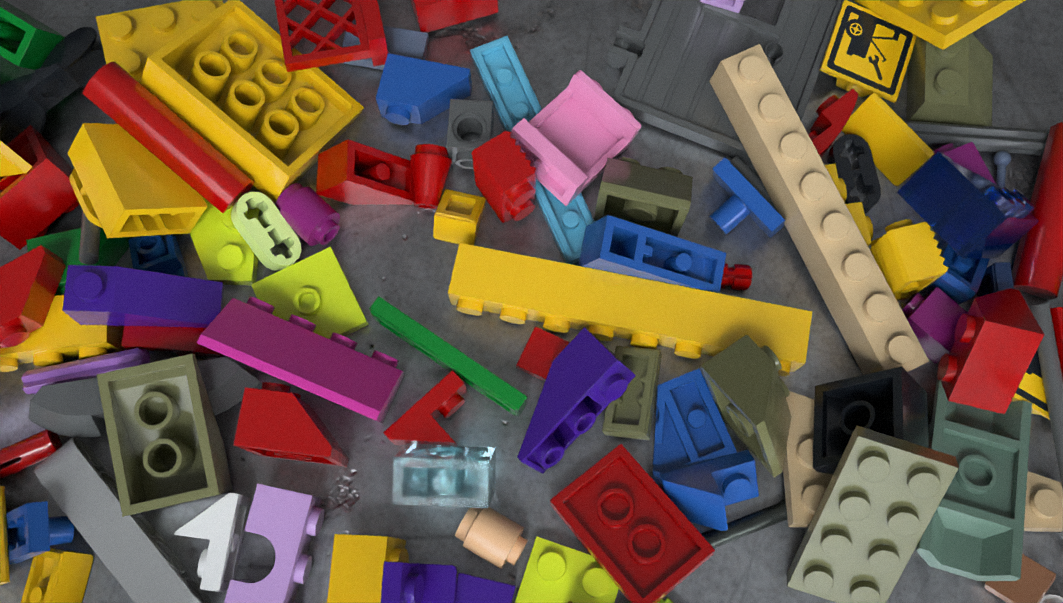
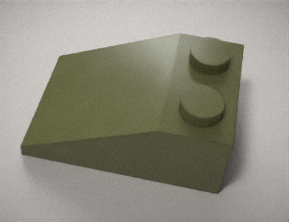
(162, 435)

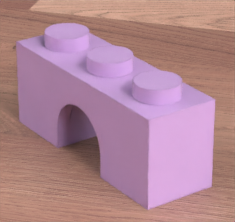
(288, 523)

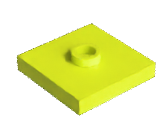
(316, 292)

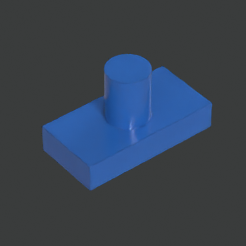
(743, 202)
(33, 531)

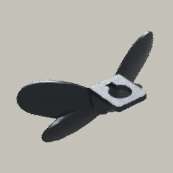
(64, 70)

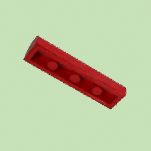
(167, 136)
(1040, 250)

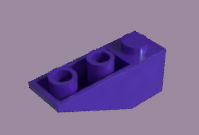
(575, 392)

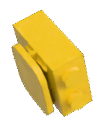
(128, 186)

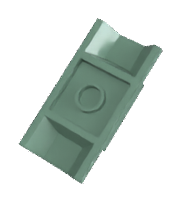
(983, 510)

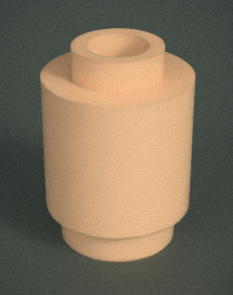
(491, 536)

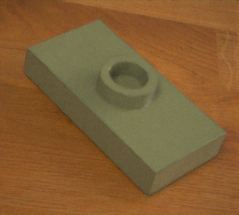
(633, 411)

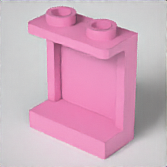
(575, 137)

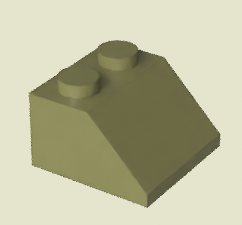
(950, 83)
(644, 195)
(752, 399)

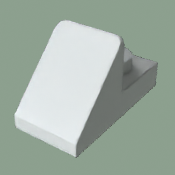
(224, 527)

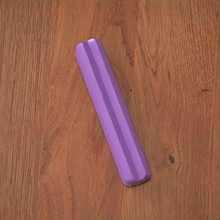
(82, 369)

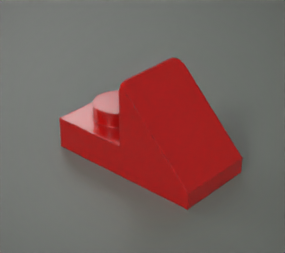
(419, 422)

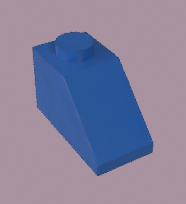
(419, 89)

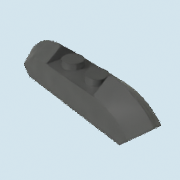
(77, 408)

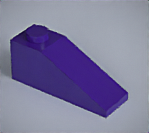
(139, 298)

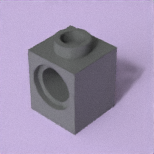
(468, 117)

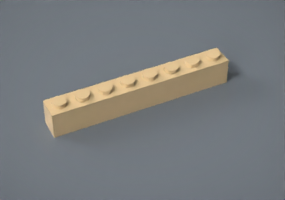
(815, 214)

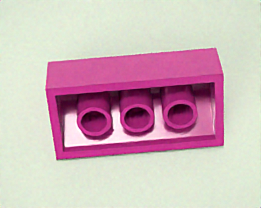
(304, 358)

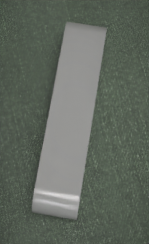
(124, 544)

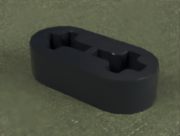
(862, 172)

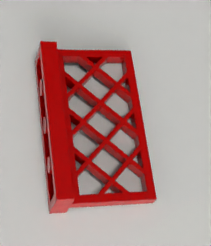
(367, 28)

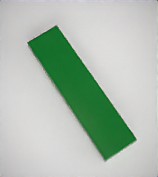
(448, 357)

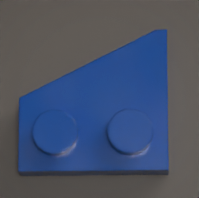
(687, 425)

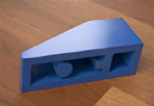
(651, 255)

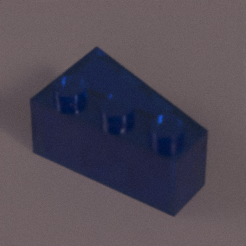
(967, 208)

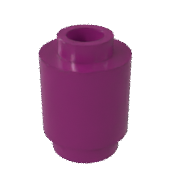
(308, 214)

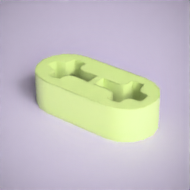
(268, 230)

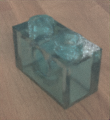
(444, 476)

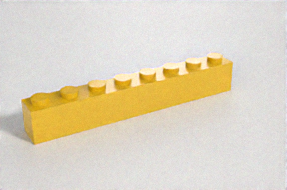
(622, 306)

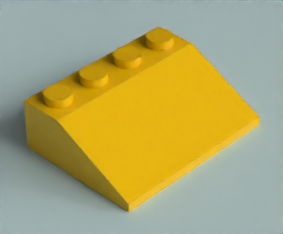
(235, 91)

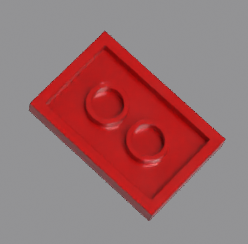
(631, 527)

